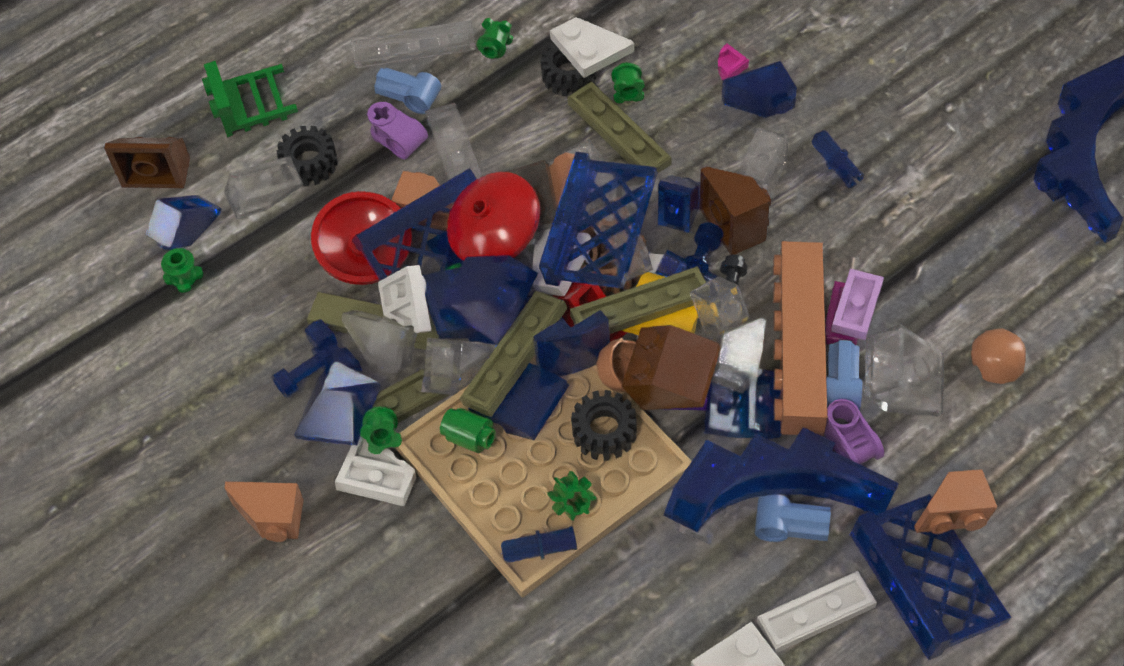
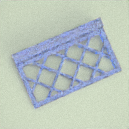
(408, 218)
(570, 222)
(906, 592)

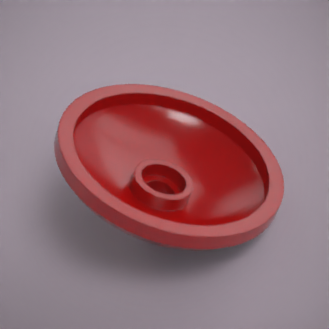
(338, 225)
(503, 226)

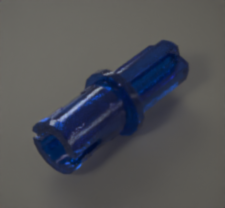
(837, 158)
(539, 545)

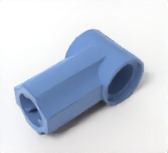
(416, 92)
(843, 373)
(781, 519)

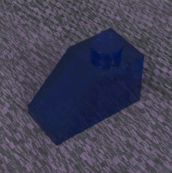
(761, 91)
(678, 202)
(180, 220)

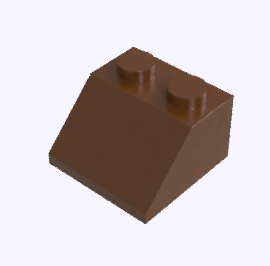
(149, 162)
(735, 206)
(670, 368)

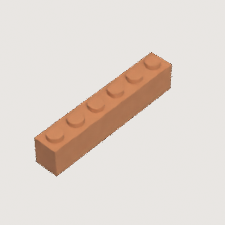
(801, 338)

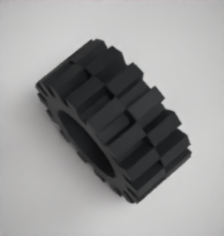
(561, 79)
(306, 141)
(604, 407)

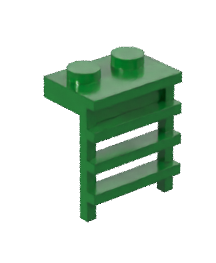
(228, 103)

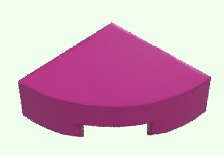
(731, 62)

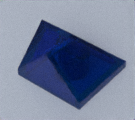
(337, 406)

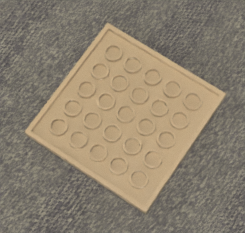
(506, 486)

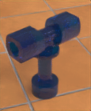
(708, 239)
(324, 353)

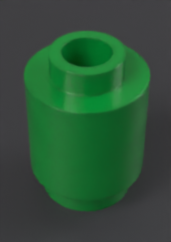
(467, 430)

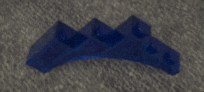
(1072, 138)
(766, 468)

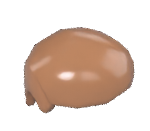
(999, 355)
(613, 363)

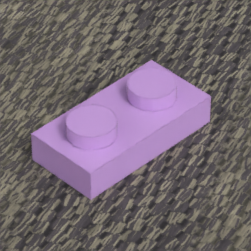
(857, 304)

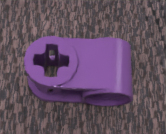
(395, 129)
(854, 439)

